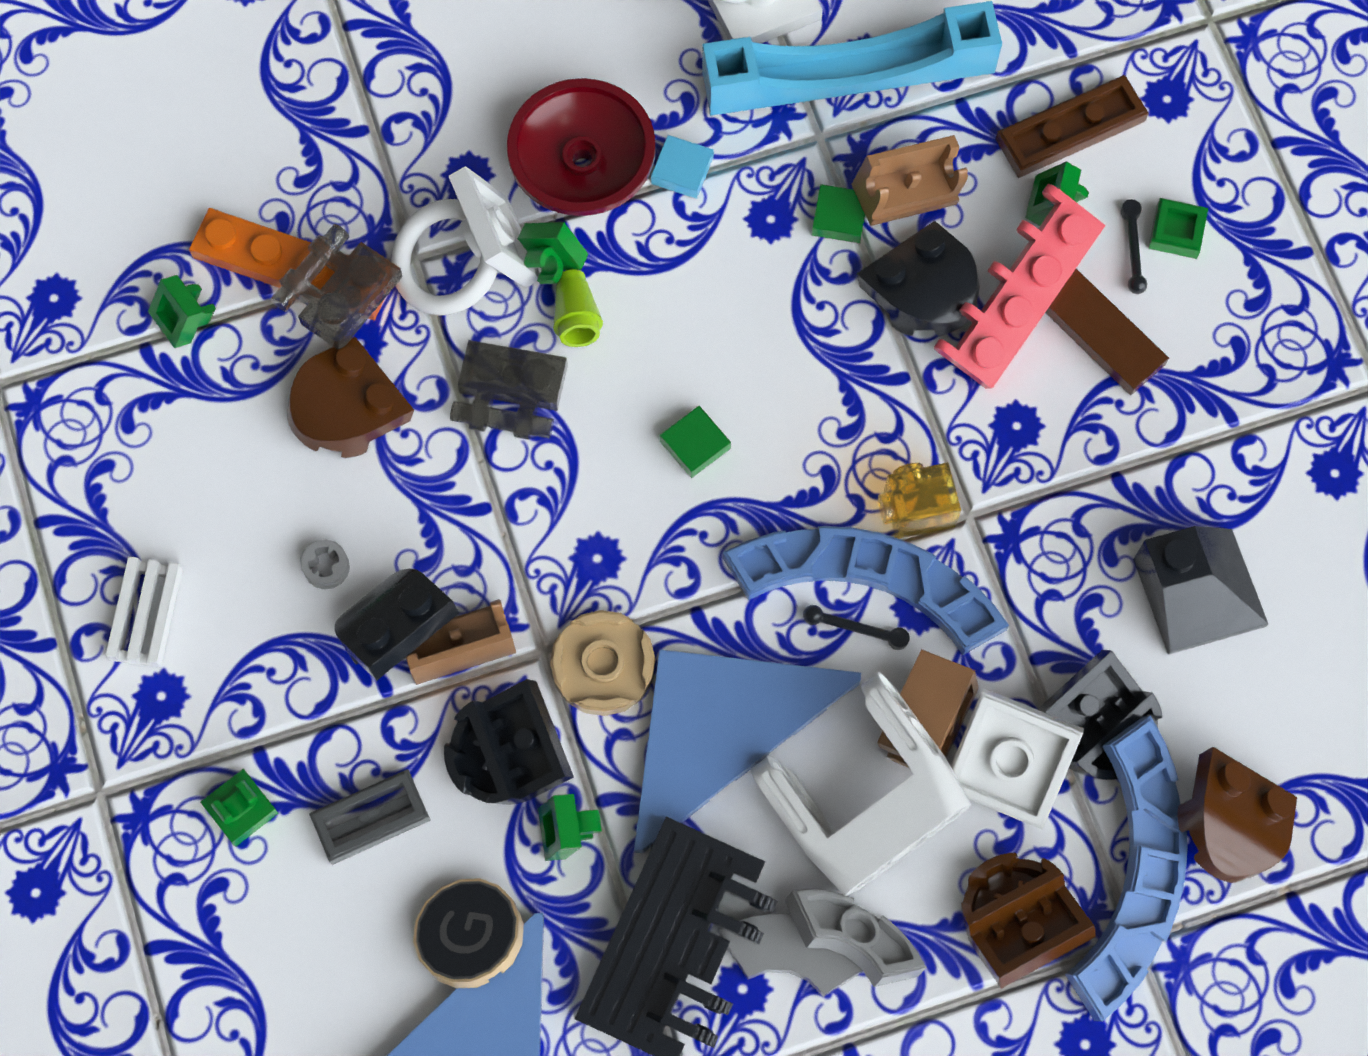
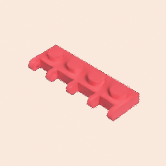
(1023, 290)

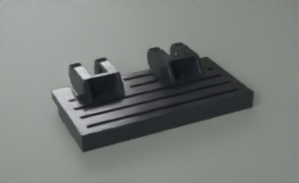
(668, 938)

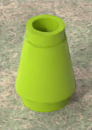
(576, 311)

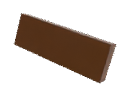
(1071, 126)
(1106, 333)

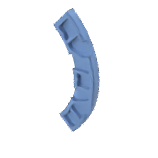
(871, 561)
(1152, 877)

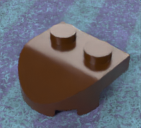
(344, 401)
(1236, 818)
(1021, 916)

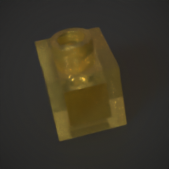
(919, 500)

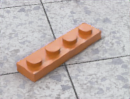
(252, 250)

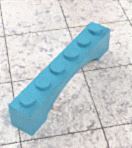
(758, 75)

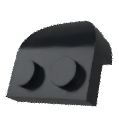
(924, 282)
(393, 621)
(1104, 704)
(506, 748)

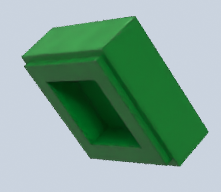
(838, 214)
(1178, 228)
(695, 441)

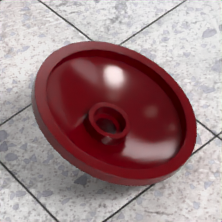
(574, 123)

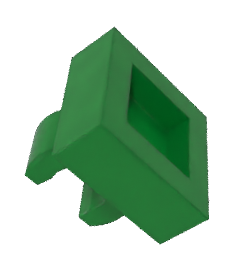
(1063, 176)
(552, 249)
(177, 310)
(239, 807)
(565, 827)

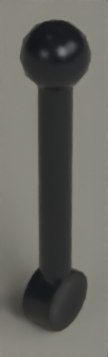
(1131, 211)
(897, 638)

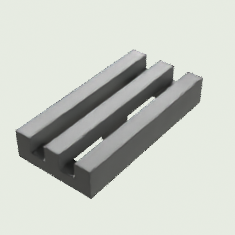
(378, 835)

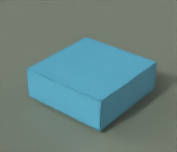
(682, 166)

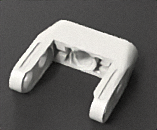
(890, 825)

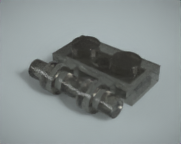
(347, 297)
(513, 377)

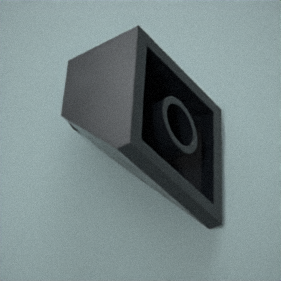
(1198, 587)

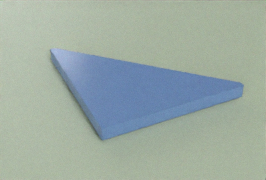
(718, 722)
(489, 1019)

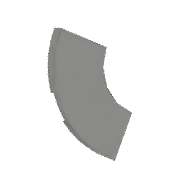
(872, 943)
(785, 952)

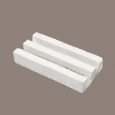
(124, 608)

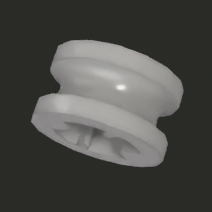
(310, 559)

